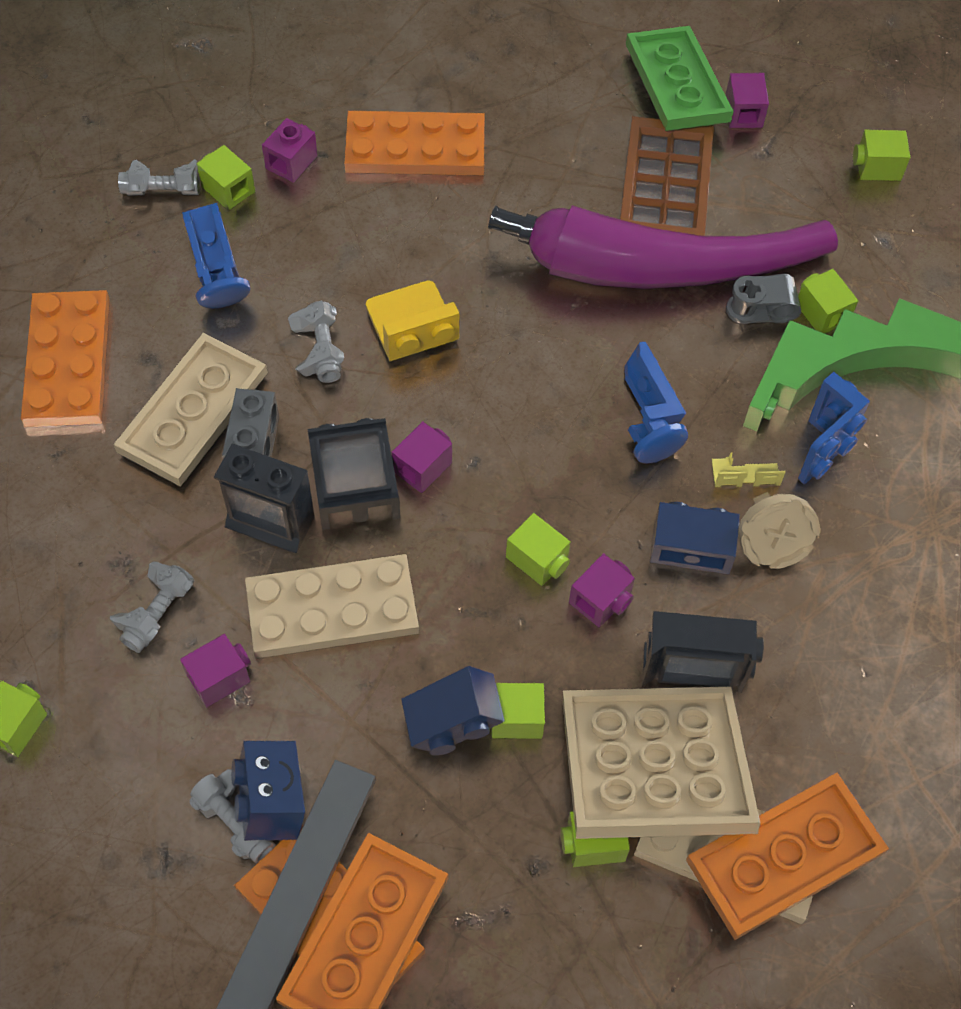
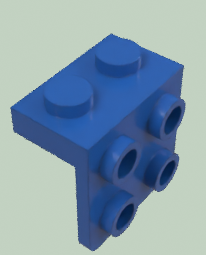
(839, 417)

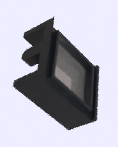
(353, 469)
(265, 498)
(701, 650)

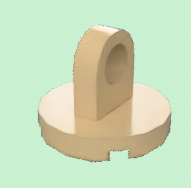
(778, 530)

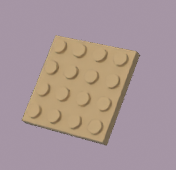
(657, 763)

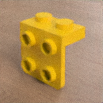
(413, 319)

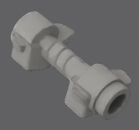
(138, 180)
(324, 357)
(140, 624)
(212, 797)

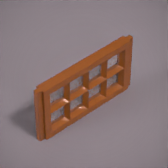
(667, 176)

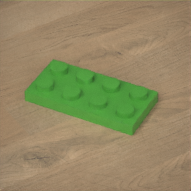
(678, 78)

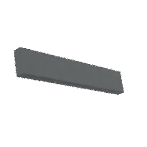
(299, 890)

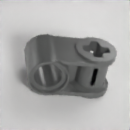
(767, 296)

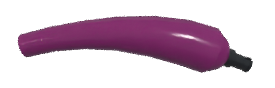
(631, 255)

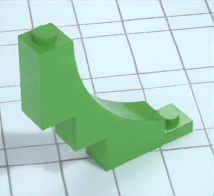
(807, 357)

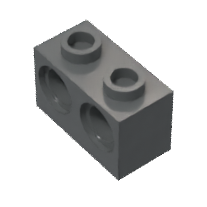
(253, 421)

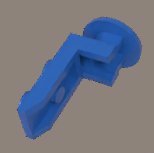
(214, 259)
(661, 410)

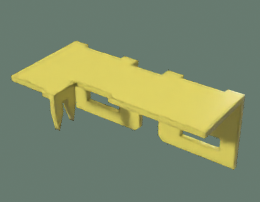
(757, 474)

